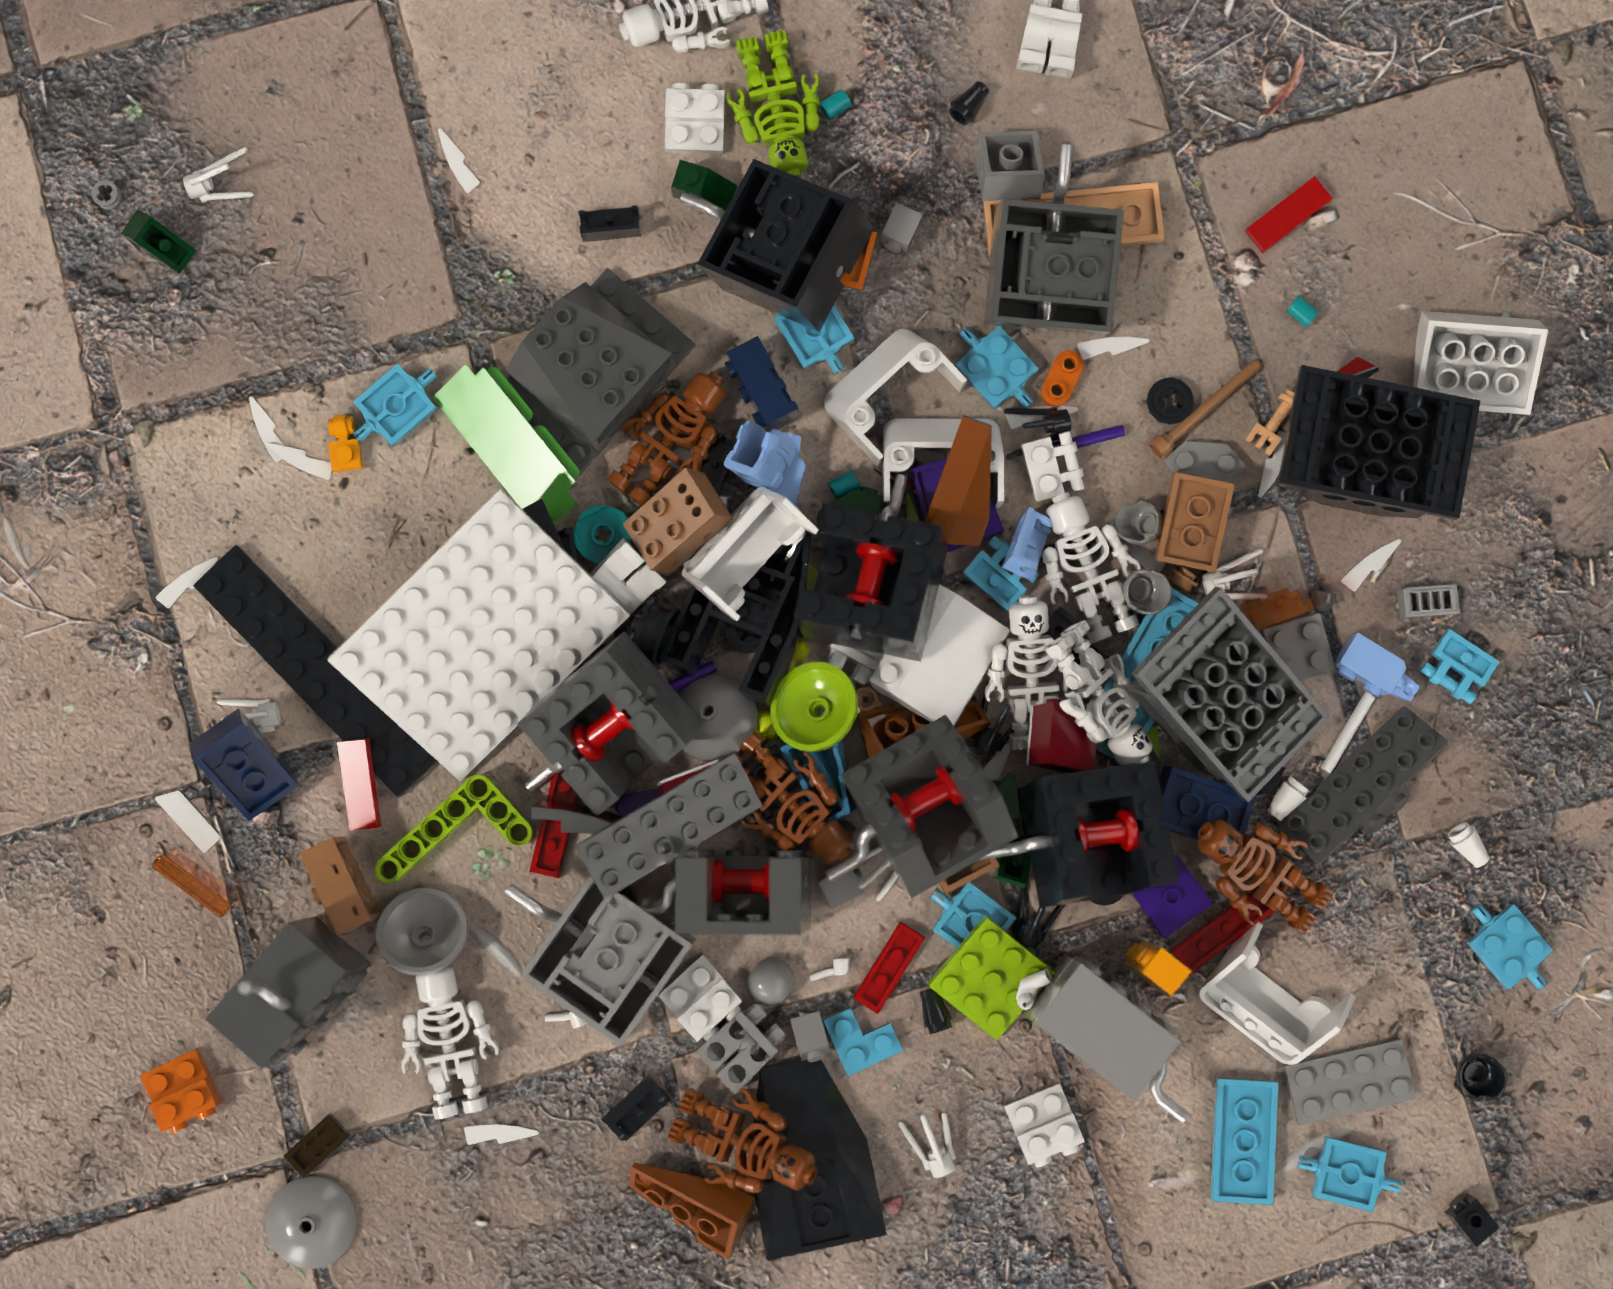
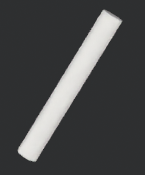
(1347, 732)

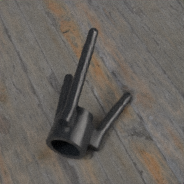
(1054, 423)
(988, 740)
(1030, 930)

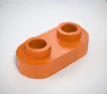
(1062, 378)

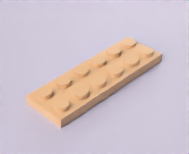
(1139, 201)

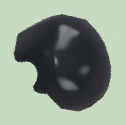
(1481, 1076)

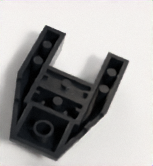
(767, 612)

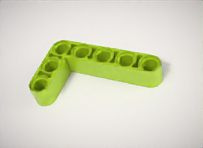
(450, 823)

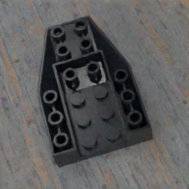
(844, 1197)

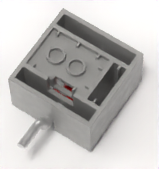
(603, 958)
(1107, 1030)

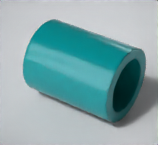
(835, 104)
(1302, 311)
(844, 484)

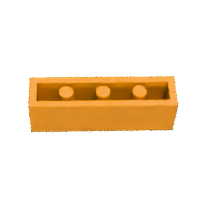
(1156, 966)

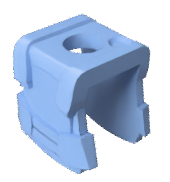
(760, 456)

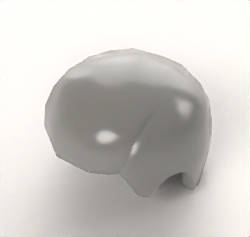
(1138, 522)
(1147, 591)
(770, 981)

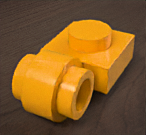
(344, 453)

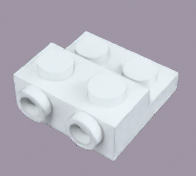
(694, 119)
(701, 999)
(1044, 1125)

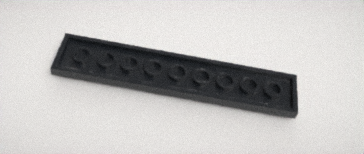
(300, 655)

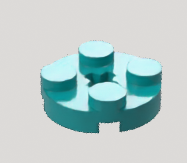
(587, 530)

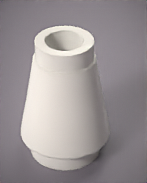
(1287, 798)
(1469, 844)

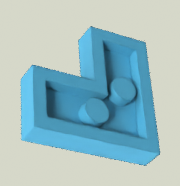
(858, 1049)

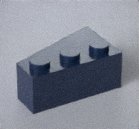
(761, 385)

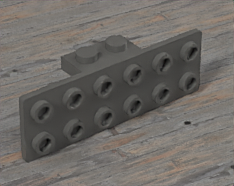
(1364, 786)
(668, 826)

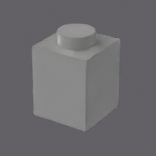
(901, 228)
(842, 888)
(810, 1037)

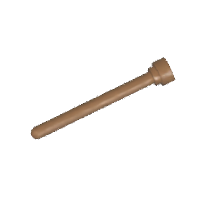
(1163, 445)

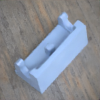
(1027, 544)

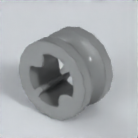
(97, 195)

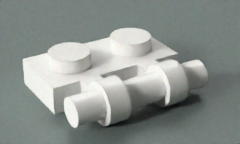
(1043, 466)

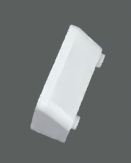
(847, 399)
(905, 434)
(744, 546)
(1267, 1011)

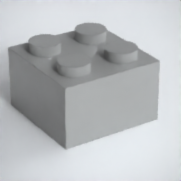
(1009, 165)

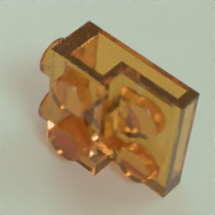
(1278, 609)

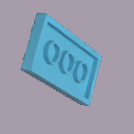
(1244, 1141)

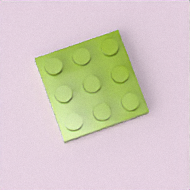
(985, 976)

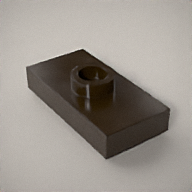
(317, 1145)

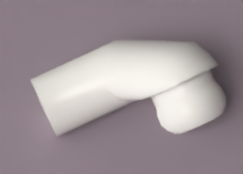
(1029, 988)

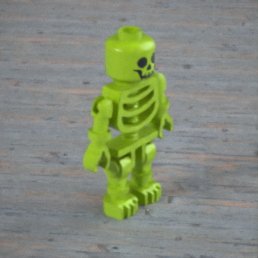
(781, 129)

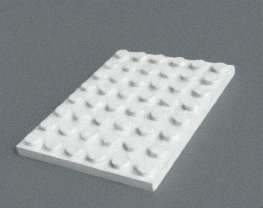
(478, 635)

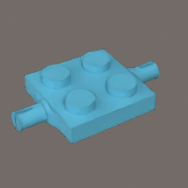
(816, 346)
(996, 367)
(395, 405)
(965, 911)
(1509, 946)
(1349, 1174)

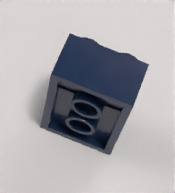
(243, 764)
(1197, 800)

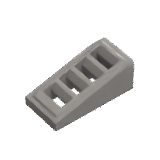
(1405, 601)

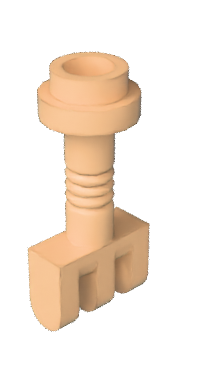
(1268, 432)

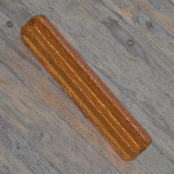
(191, 885)

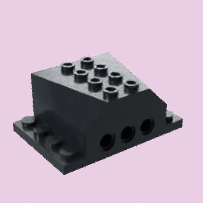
(1378, 445)

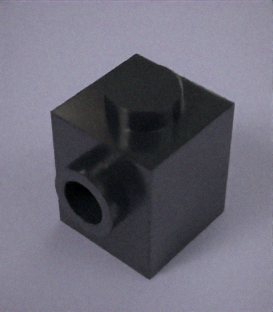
(1471, 1219)

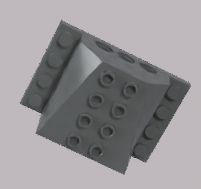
(595, 364)
(1226, 696)

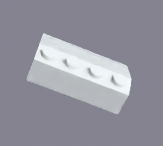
(1480, 358)
(951, 663)

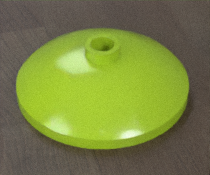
(803, 695)

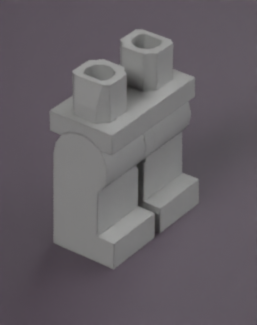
(749, 1042)

